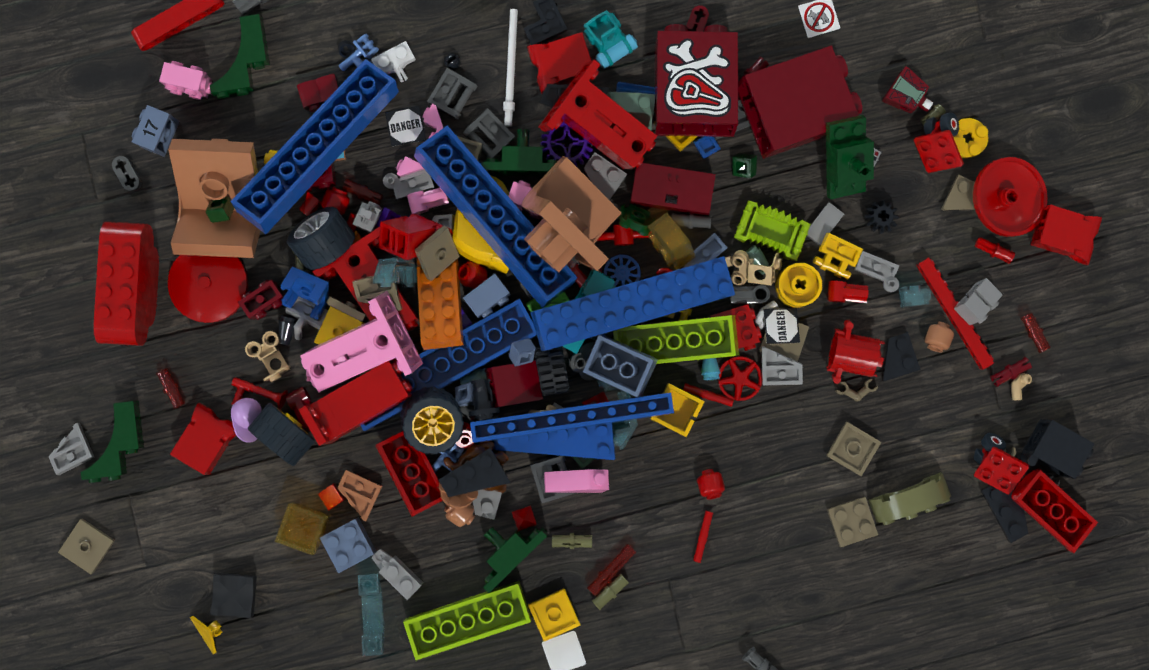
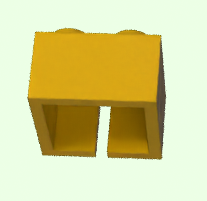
(684, 407)

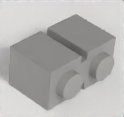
(981, 299)

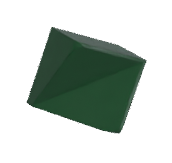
(744, 165)
(220, 210)

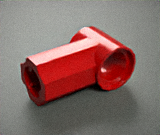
(841, 292)

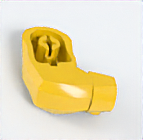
(472, 245)

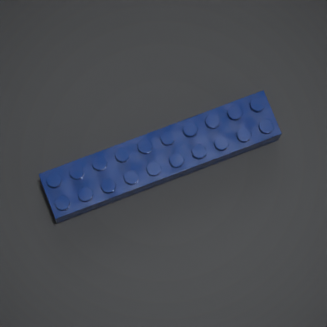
(315, 146)
(491, 213)
(632, 303)
(482, 344)

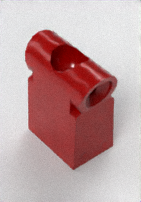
(559, 60)
(1067, 233)
(405, 234)
(203, 440)

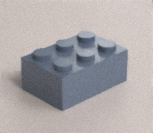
(620, 365)

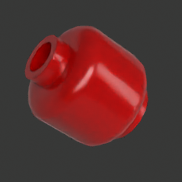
(336, 198)
(472, 274)
(710, 484)

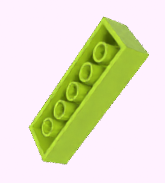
(683, 339)
(467, 620)

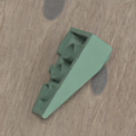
(637, 104)

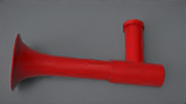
(243, 386)

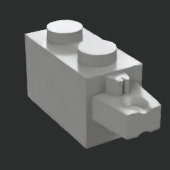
(368, 216)
(397, 573)

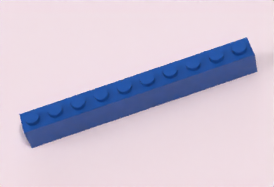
(572, 417)

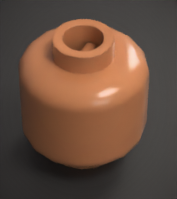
(939, 337)
(460, 516)

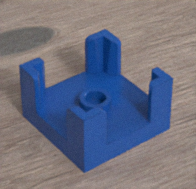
(307, 287)

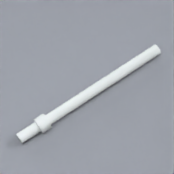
(509, 105)

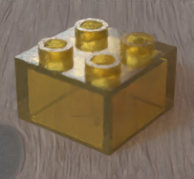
(671, 242)
(302, 528)

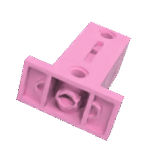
(363, 348)

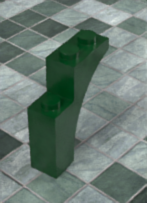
(251, 54)
(126, 438)

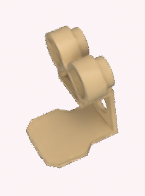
(747, 269)
(267, 352)

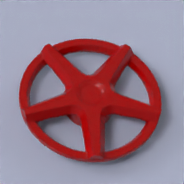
(740, 378)

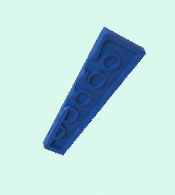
(583, 442)

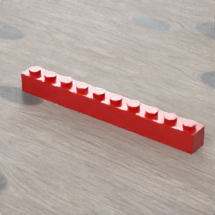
(947, 302)

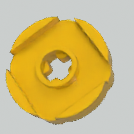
(978, 134)

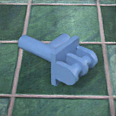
(362, 50)
(453, 453)

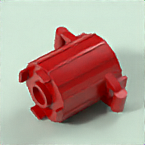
(853, 353)

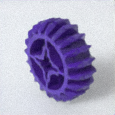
(558, 144)

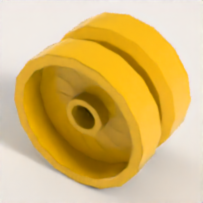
(810, 285)

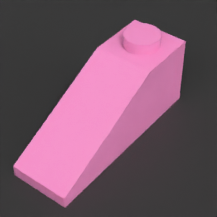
(576, 481)

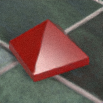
(524, 518)

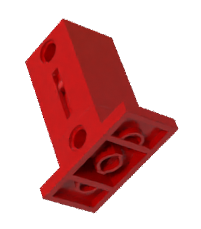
(600, 120)
(368, 262)
(356, 403)

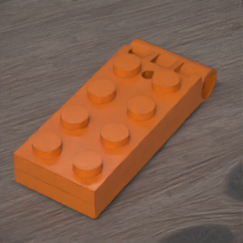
(440, 308)

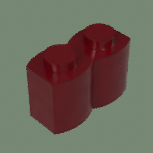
(317, 91)

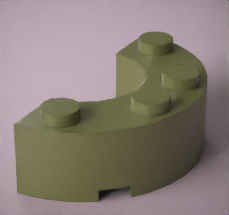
(911, 500)

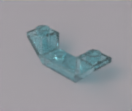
(395, 271)
(621, 435)
(372, 613)

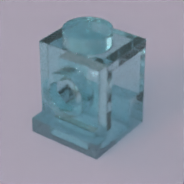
(914, 296)

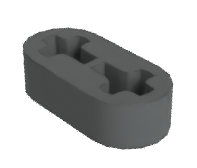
(122, 176)

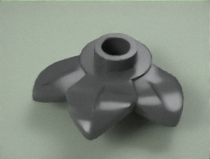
(583, 355)

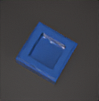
(706, 146)

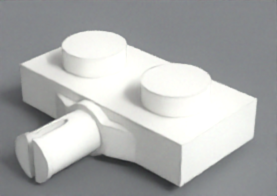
(395, 60)

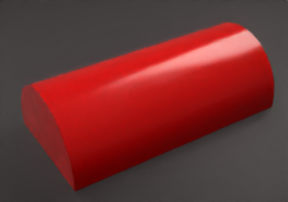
(410, 473)
(1053, 509)

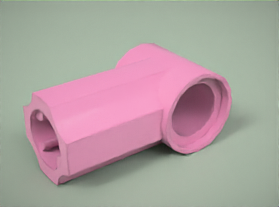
(423, 201)

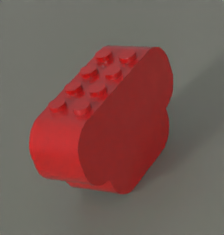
(125, 283)

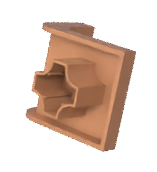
(205, 173)
(572, 215)

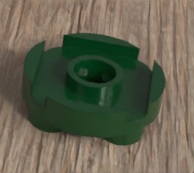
(635, 218)

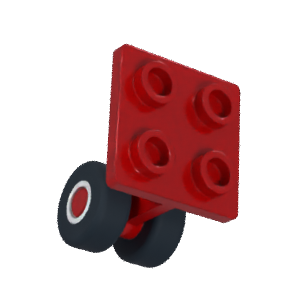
(938, 145)
(997, 466)

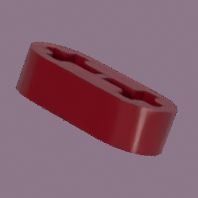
(701, 25)

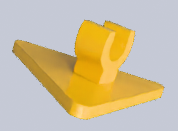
(208, 633)

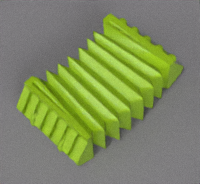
(772, 229)

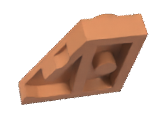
(359, 492)

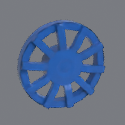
(622, 272)

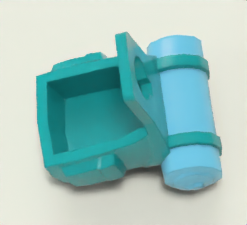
(608, 38)

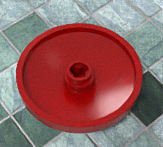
(1009, 197)
(207, 286)

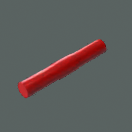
(708, 395)
(703, 535)

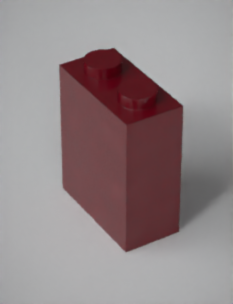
(514, 384)

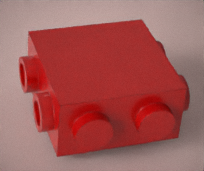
(747, 333)

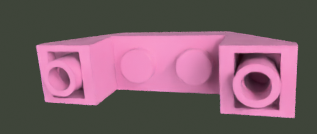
(431, 119)

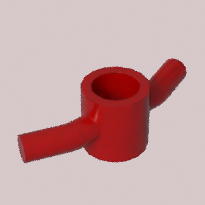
(621, 236)

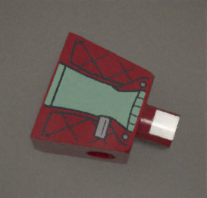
(908, 92)

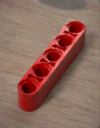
(173, 21)

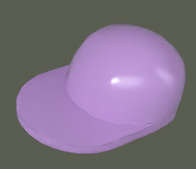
(243, 414)

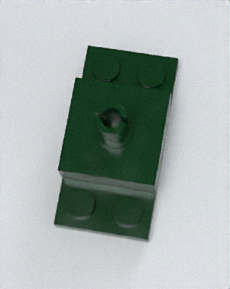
(848, 157)
(520, 159)
(509, 553)

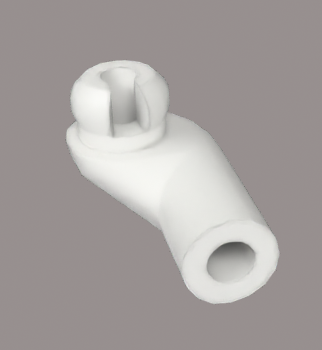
(760, 316)

